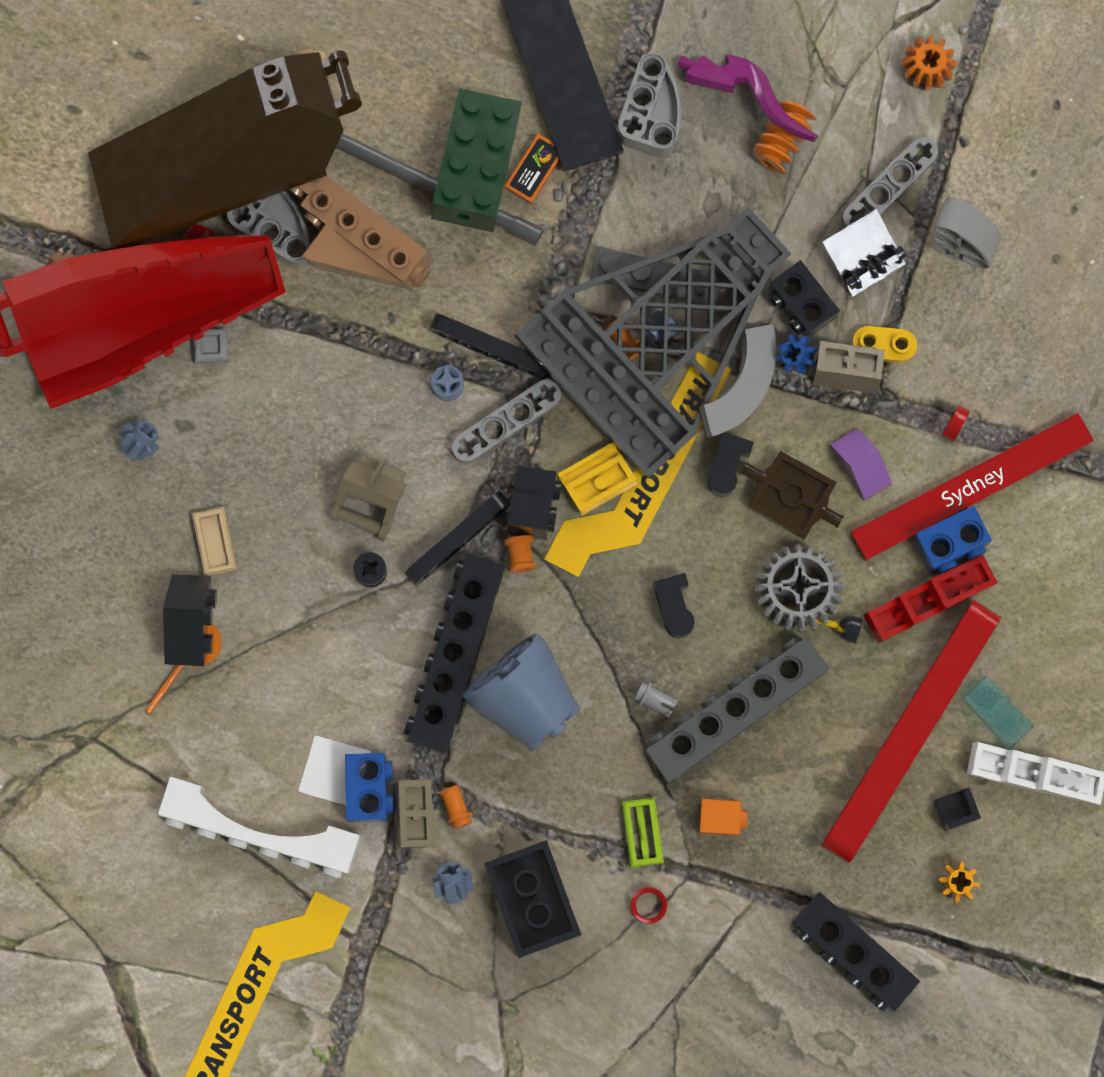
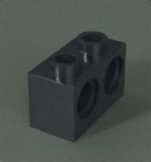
(810, 296)

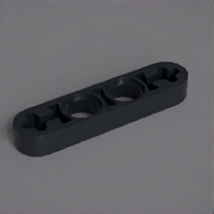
(486, 345)
(457, 538)

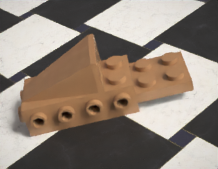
(359, 240)

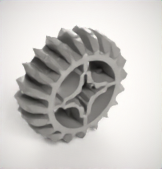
(814, 587)

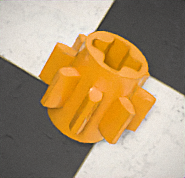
(952, 888)

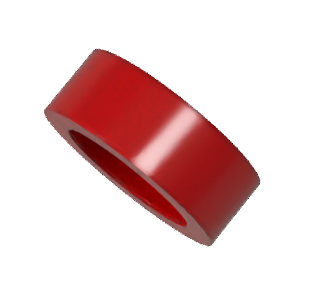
(955, 423)
(659, 894)

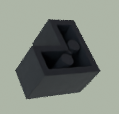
(532, 503)
(187, 618)

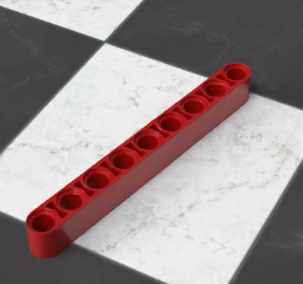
(911, 731)

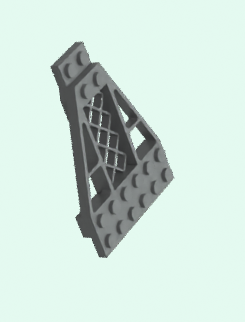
(609, 383)

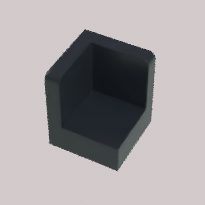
(957, 809)

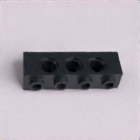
(899, 980)

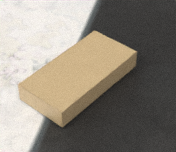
(214, 542)

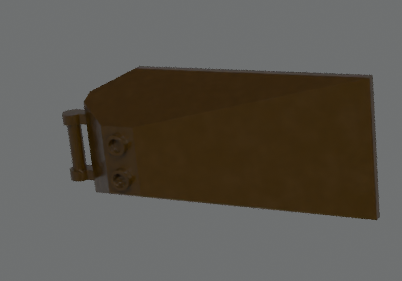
(224, 148)

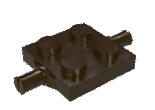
(792, 495)

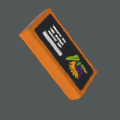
(533, 170)

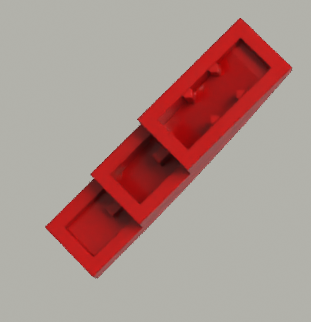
(930, 599)

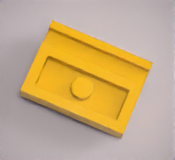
(597, 478)

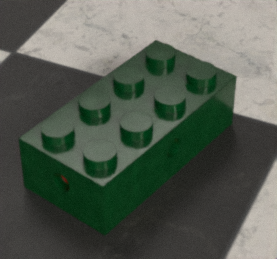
(476, 160)

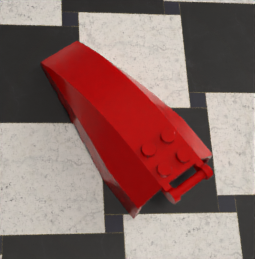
(120, 308)

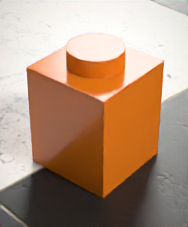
(721, 817)

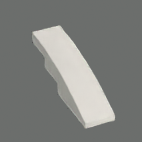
(1036, 773)

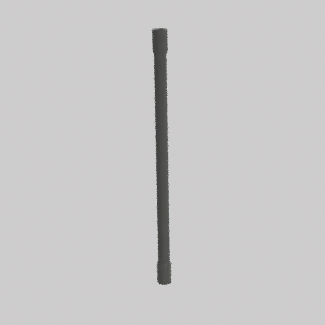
(513, 224)

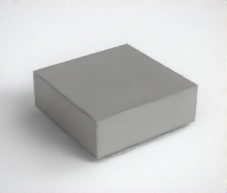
(212, 347)

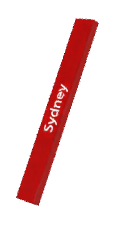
(972, 486)

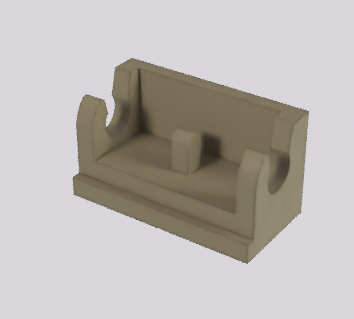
(848, 367)
(413, 814)

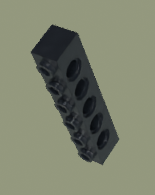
(489, 577)

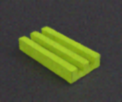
(646, 861)

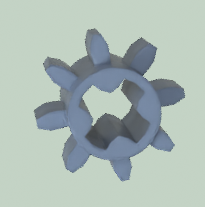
(139, 440)
(452, 882)

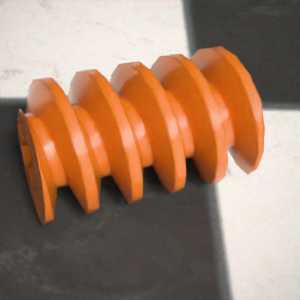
(778, 142)

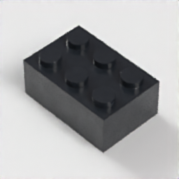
(532, 899)

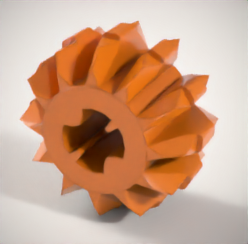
(925, 74)

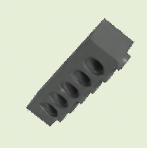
(809, 668)

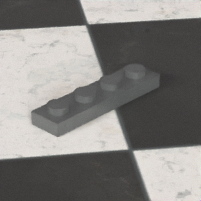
(645, 278)

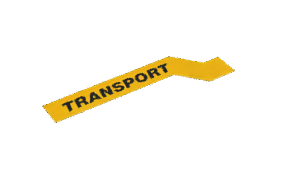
(639, 504)
(254, 976)

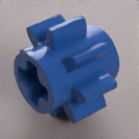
(791, 348)

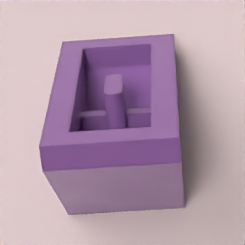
(862, 463)

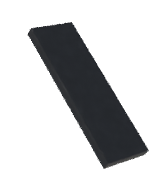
(563, 81)

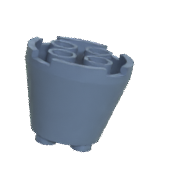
(524, 693)

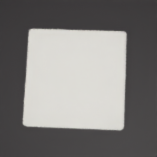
(326, 769)

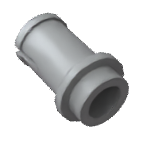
(653, 698)

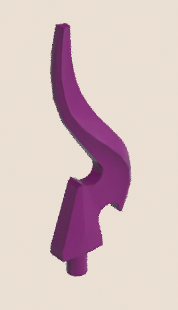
(741, 70)

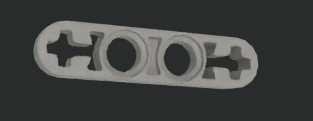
(887, 183)
(509, 424)

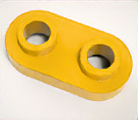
(885, 340)

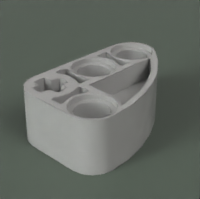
(658, 116)
(275, 213)
(965, 234)

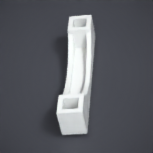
(186, 805)

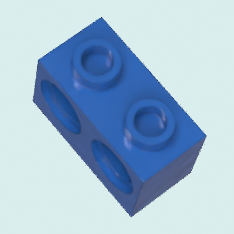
(949, 534)
(359, 788)

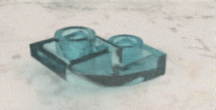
(998, 712)

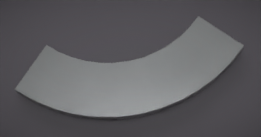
(750, 386)

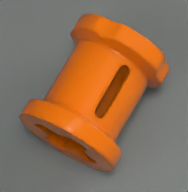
(520, 554)

